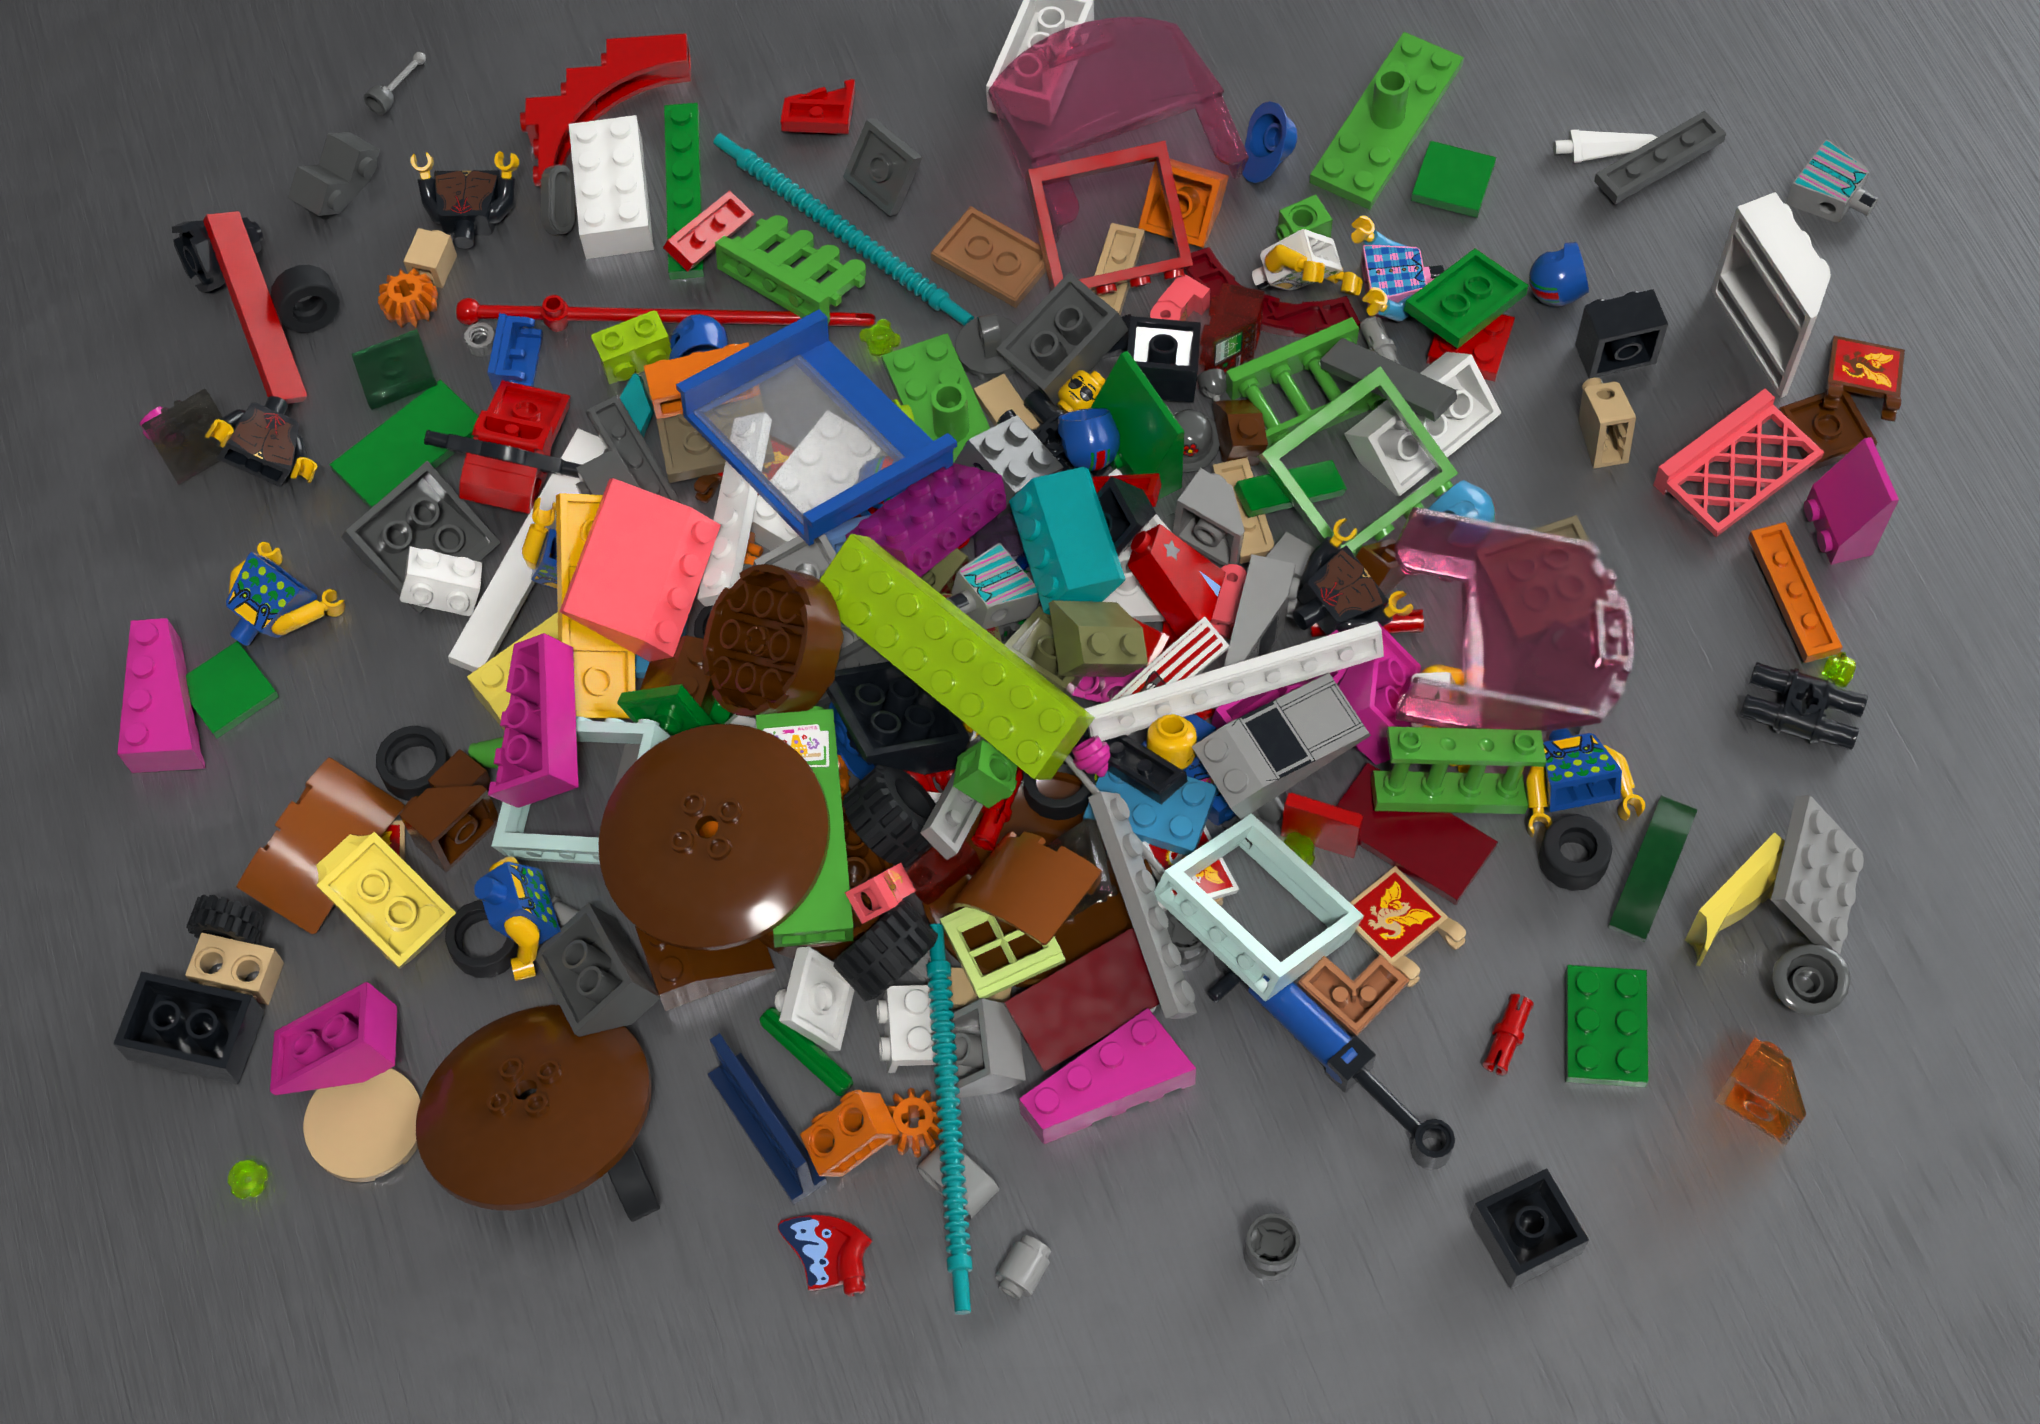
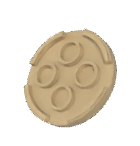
(363, 1127)

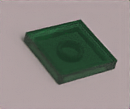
(394, 369)

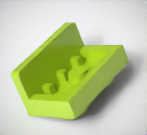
(631, 345)

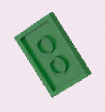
(1466, 298)
(1606, 1026)

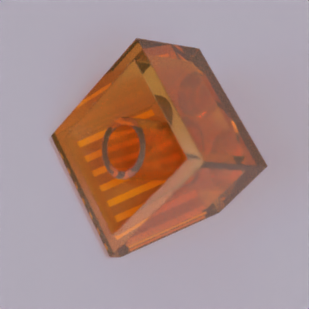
(1765, 1091)

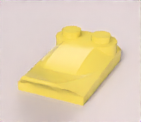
(383, 897)
(1737, 897)

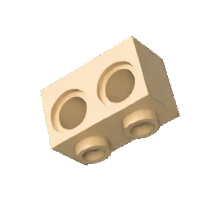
(238, 962)

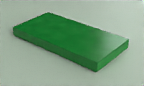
(398, 446)

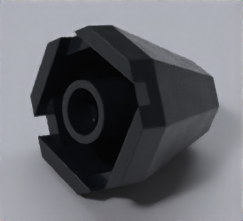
(199, 256)

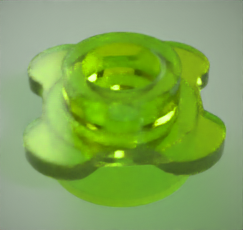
(880, 346)

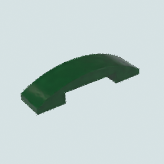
(1652, 869)

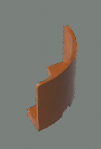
(329, 809)
(1029, 885)

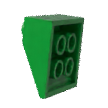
(1147, 429)

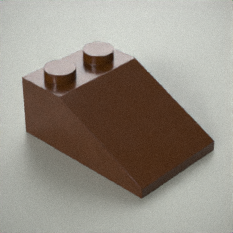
(694, 974)

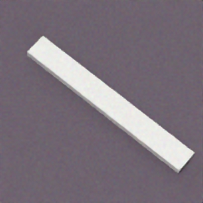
(513, 577)
(1237, 681)

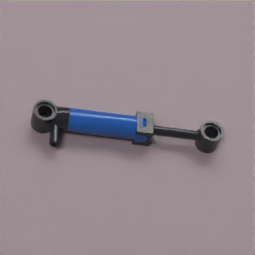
(1344, 1057)

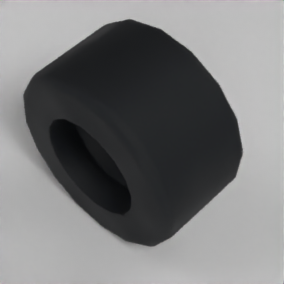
(297, 284)
(1577, 830)

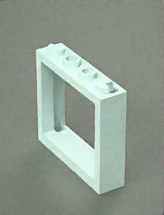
(509, 832)
(1227, 937)

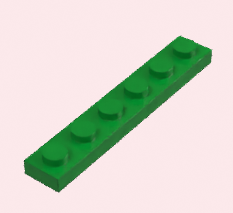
(682, 176)

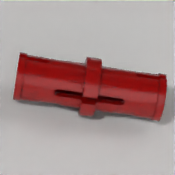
(1508, 1034)

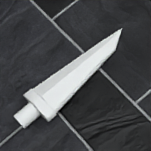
(1596, 145)

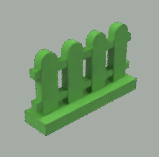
(776, 279)

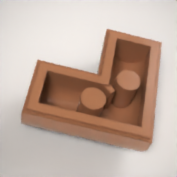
(1349, 1001)

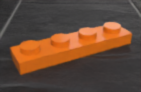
(1795, 592)

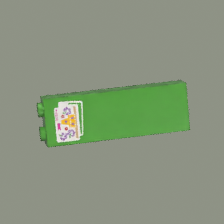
(826, 910)

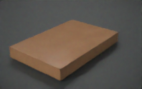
(991, 256)

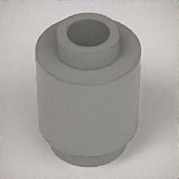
(1023, 1267)

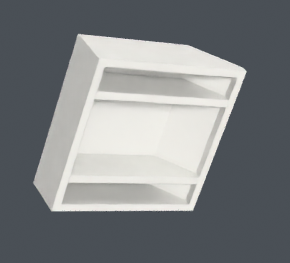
(1771, 286)

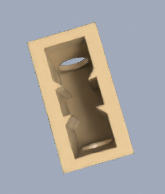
(1604, 407)

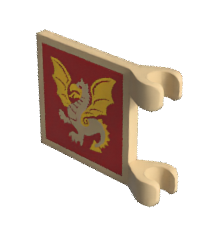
(1400, 919)

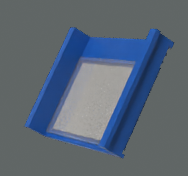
(809, 428)

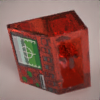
(1233, 328)

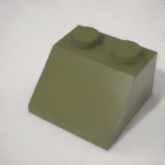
(1096, 639)
(1036, 646)

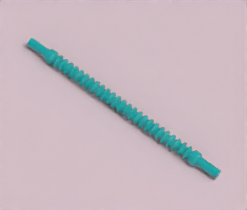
(749, 161)
(959, 1262)

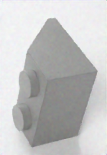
(1210, 518)
(986, 1049)

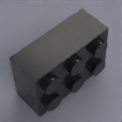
(189, 1027)

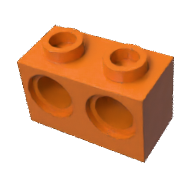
(851, 1139)

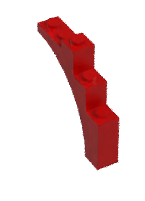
(589, 92)

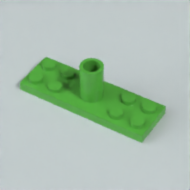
(1386, 120)
(936, 389)

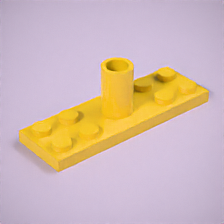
(600, 665)

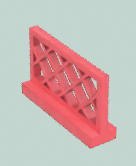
(1723, 437)

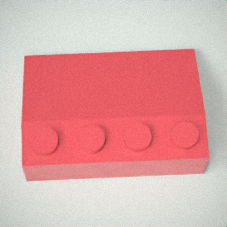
(640, 570)

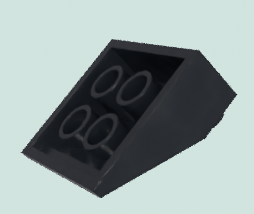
(896, 720)

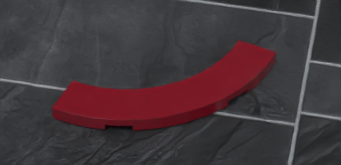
(1278, 316)

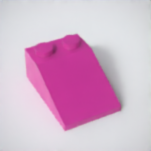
(1852, 504)
(1374, 692)
(336, 1043)

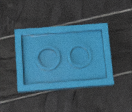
(1170, 826)

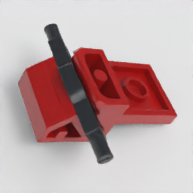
(510, 447)

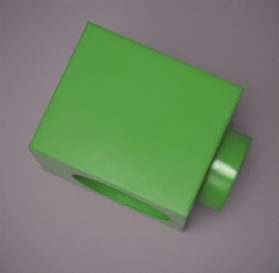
(1305, 213)
(985, 774)

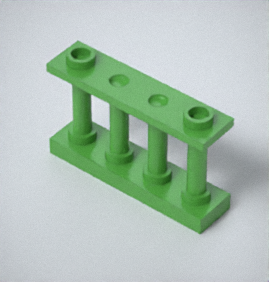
(1289, 360)
(1455, 791)

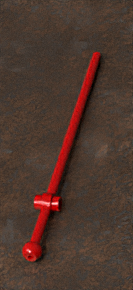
(557, 314)

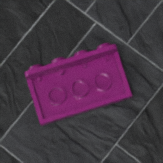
(935, 515)

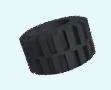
(889, 814)
(886, 951)

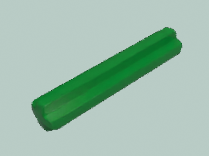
(807, 1053)

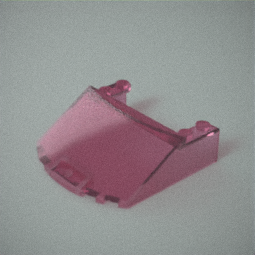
(1101, 84)
(1539, 626)

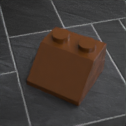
(683, 669)
(449, 822)

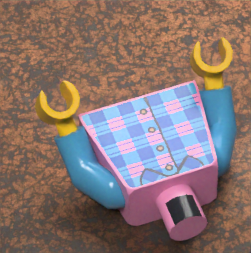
(1389, 271)

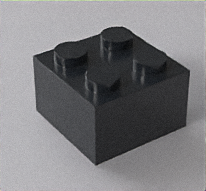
(1621, 333)
(1529, 1228)

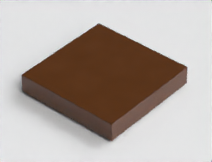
(1828, 428)

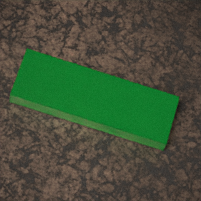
(1263, 494)

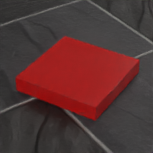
(1323, 823)

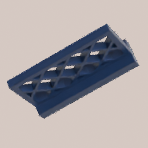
(764, 1123)

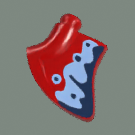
(828, 1250)

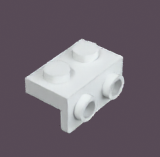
(441, 581)
(906, 1027)

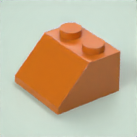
(1199, 198)

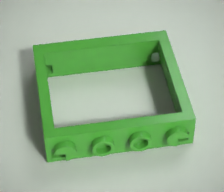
(1381, 526)

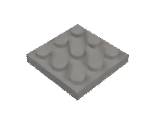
(1817, 875)

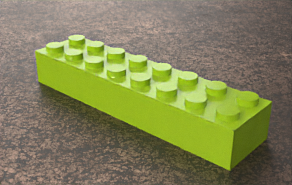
(954, 658)

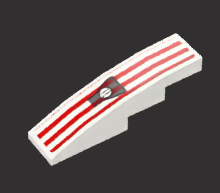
(1181, 660)

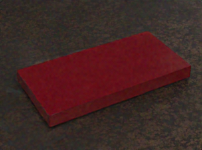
(1424, 845)
(1084, 1000)

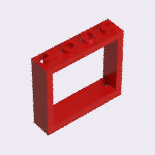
(1097, 164)

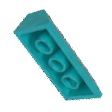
(1066, 538)

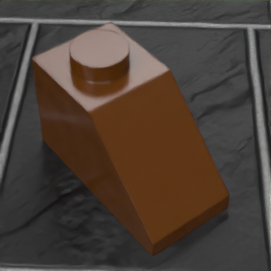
(1240, 430)
(1381, 564)

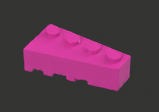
(157, 712)
(539, 724)

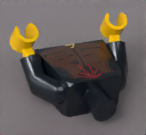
(467, 201)
(263, 442)
(1340, 590)

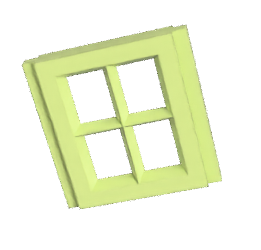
(1006, 976)

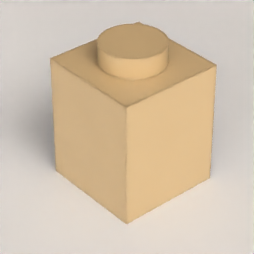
(431, 254)

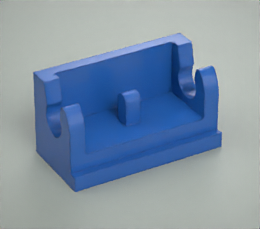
(515, 351)

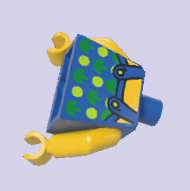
(541, 547)
(273, 599)
(1579, 774)
(519, 908)

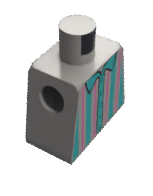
(1831, 185)
(994, 589)

